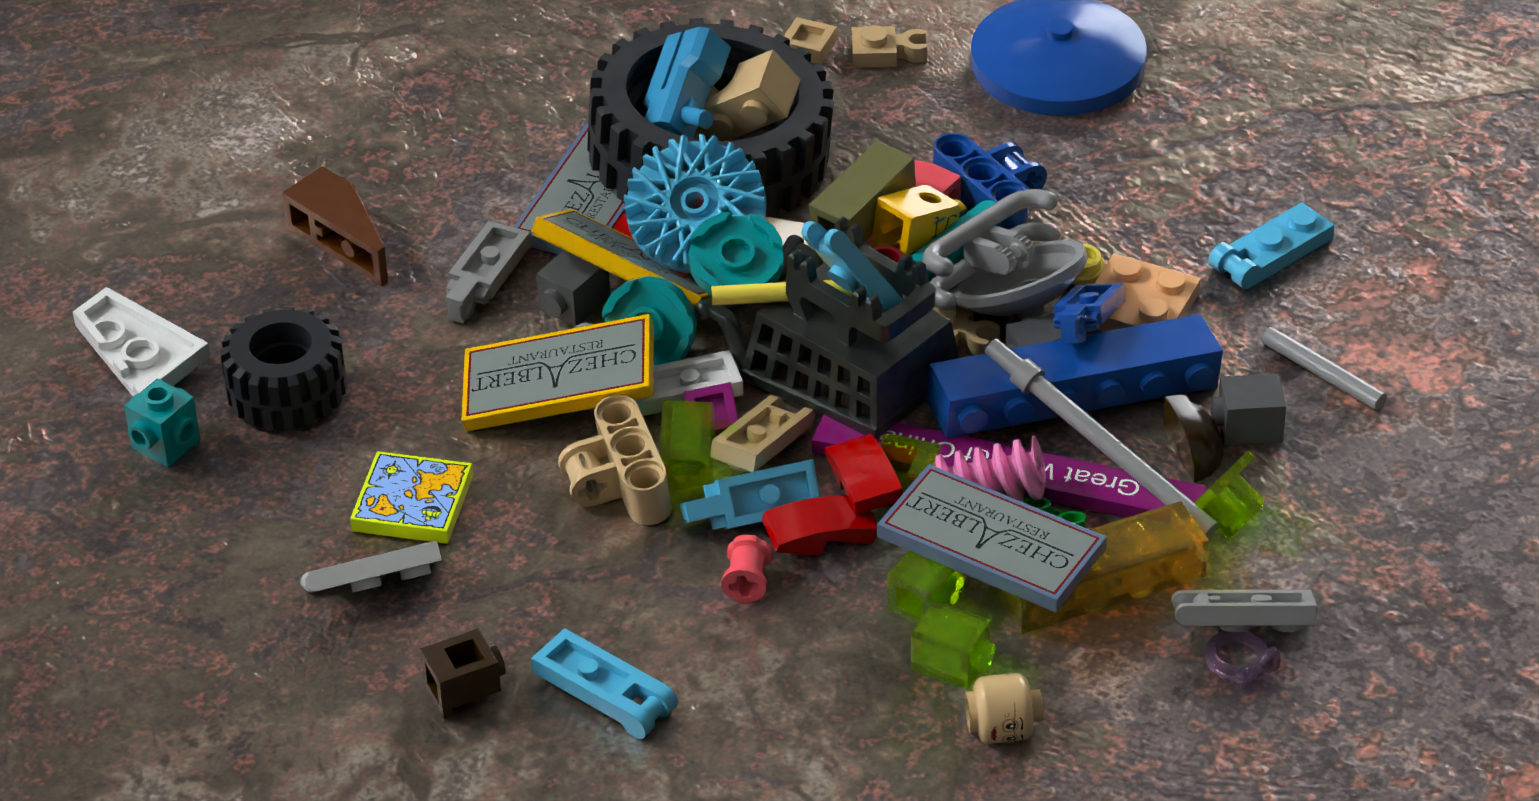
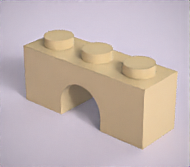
(752, 99)

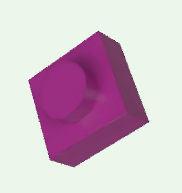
(723, 401)

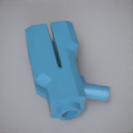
(682, 81)

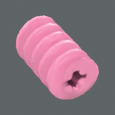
(1003, 473)

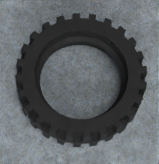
(787, 157)

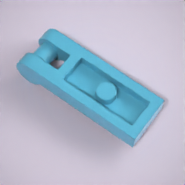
(1272, 246)
(604, 682)

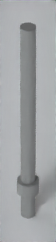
(1030, 378)

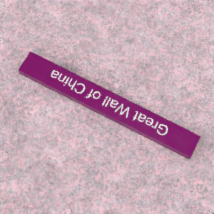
(1067, 479)

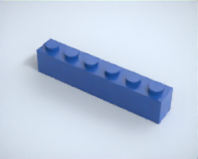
(1096, 374)

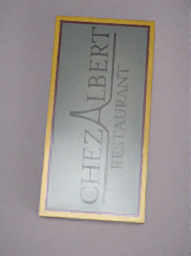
(608, 250)
(557, 372)

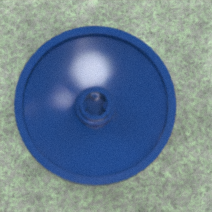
(1058, 56)

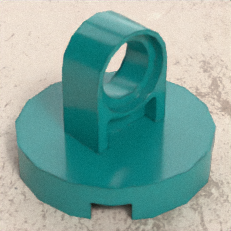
(735, 251)
(669, 311)

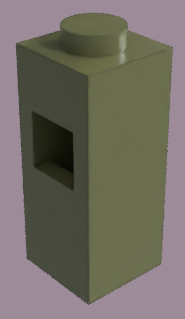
(855, 192)

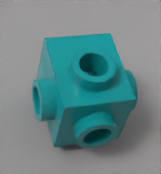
(162, 422)

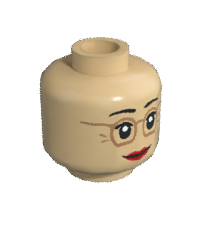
(1003, 708)

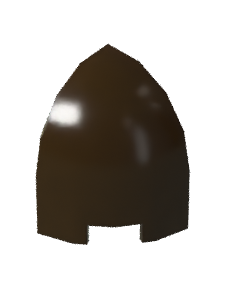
(1192, 436)

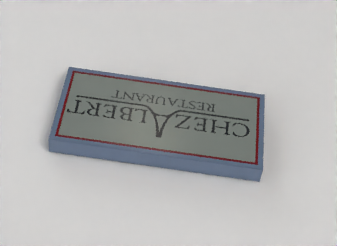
(572, 187)
(992, 537)

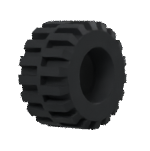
(283, 368)

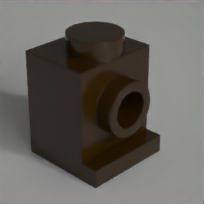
(461, 670)

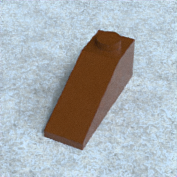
(333, 218)

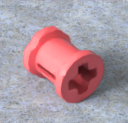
(745, 576)

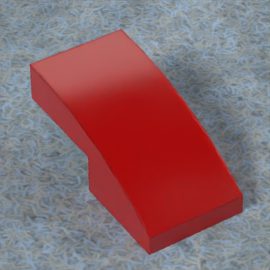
(864, 473)
(812, 522)

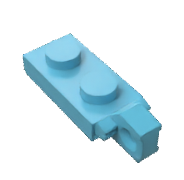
(747, 496)

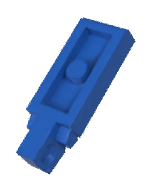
(1085, 309)

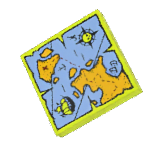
(411, 497)

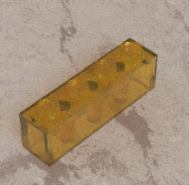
(1140, 558)

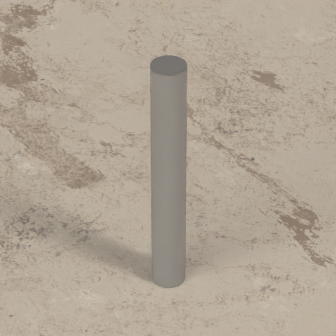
(1324, 368)

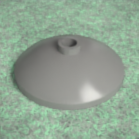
(1028, 285)

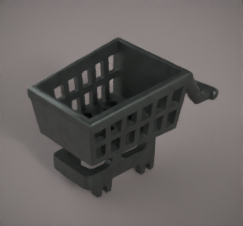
(883, 348)

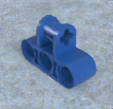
(989, 173)

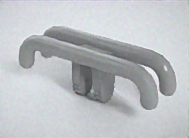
(988, 245)

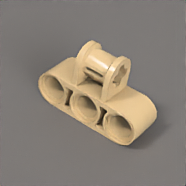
(619, 464)

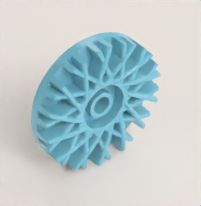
(685, 178)

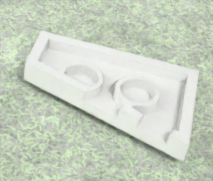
(137, 341)

